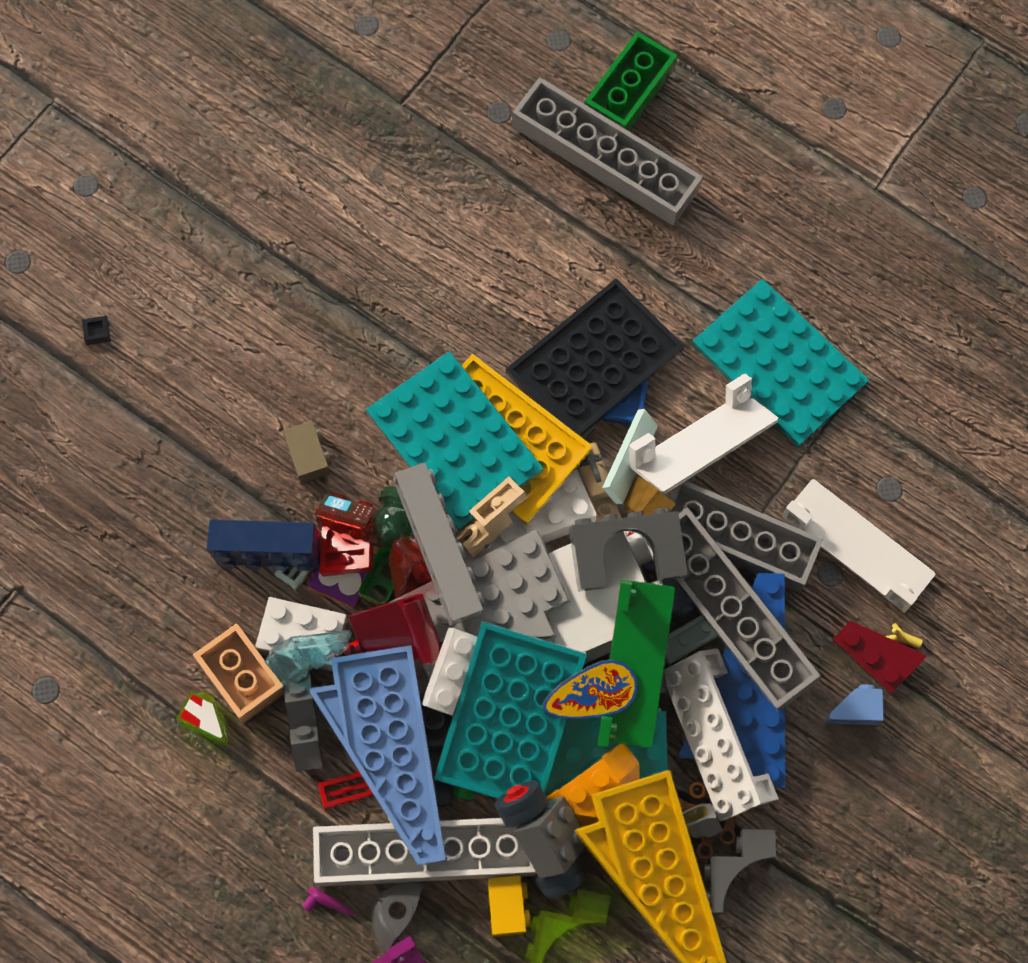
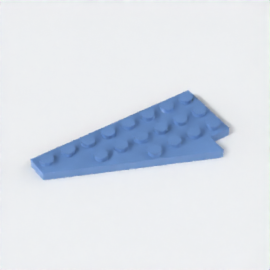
(383, 731)

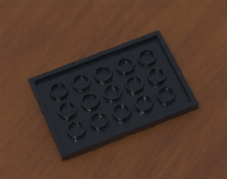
(595, 358)

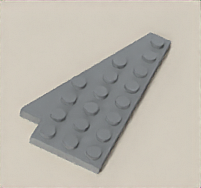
(516, 587)

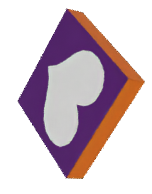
(338, 587)

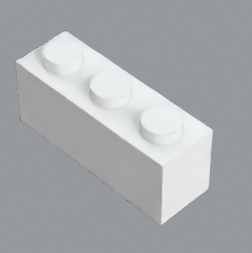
(450, 671)

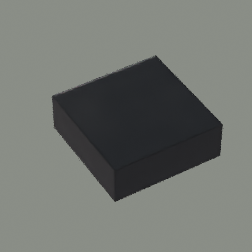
(96, 330)

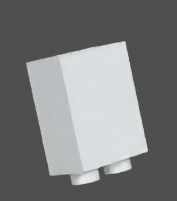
(590, 615)

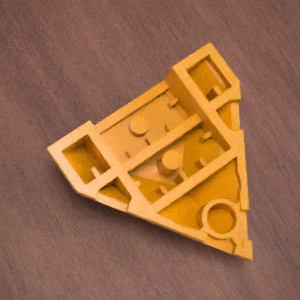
(614, 769)

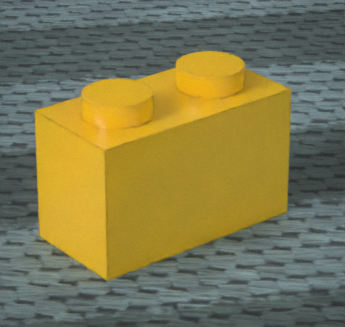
(507, 906)

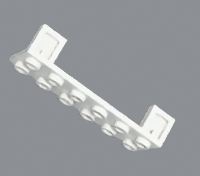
(703, 441)
(859, 545)
(714, 737)

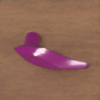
(319, 896)

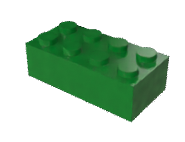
(632, 81)

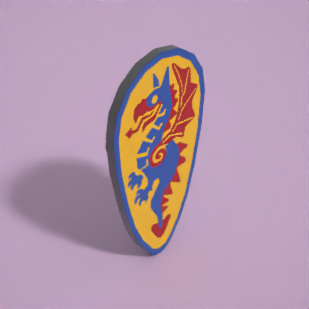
(593, 692)

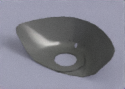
(384, 926)

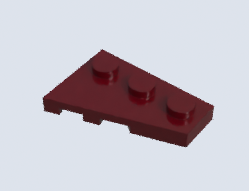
(878, 655)

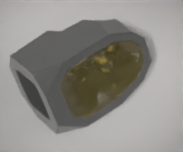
(702, 821)

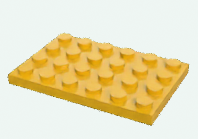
(546, 437)

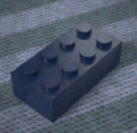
(264, 544)

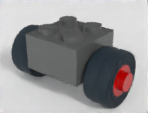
(546, 836)

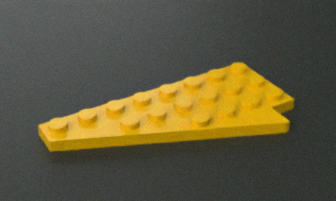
(652, 860)

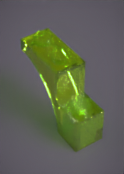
(587, 909)

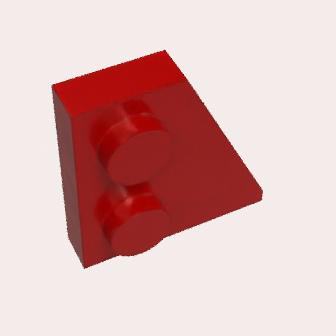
(344, 554)

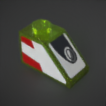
(203, 717)

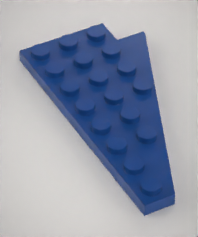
(752, 716)

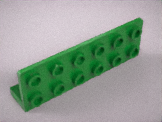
(641, 644)

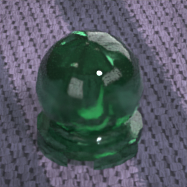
(391, 519)

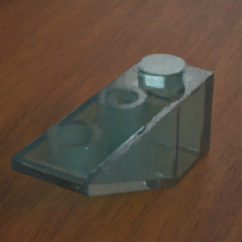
(301, 653)

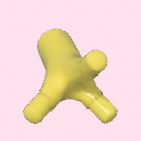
(903, 637)

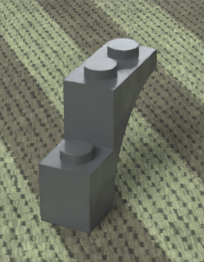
(303, 724)
(753, 848)

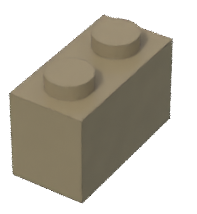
(306, 452)

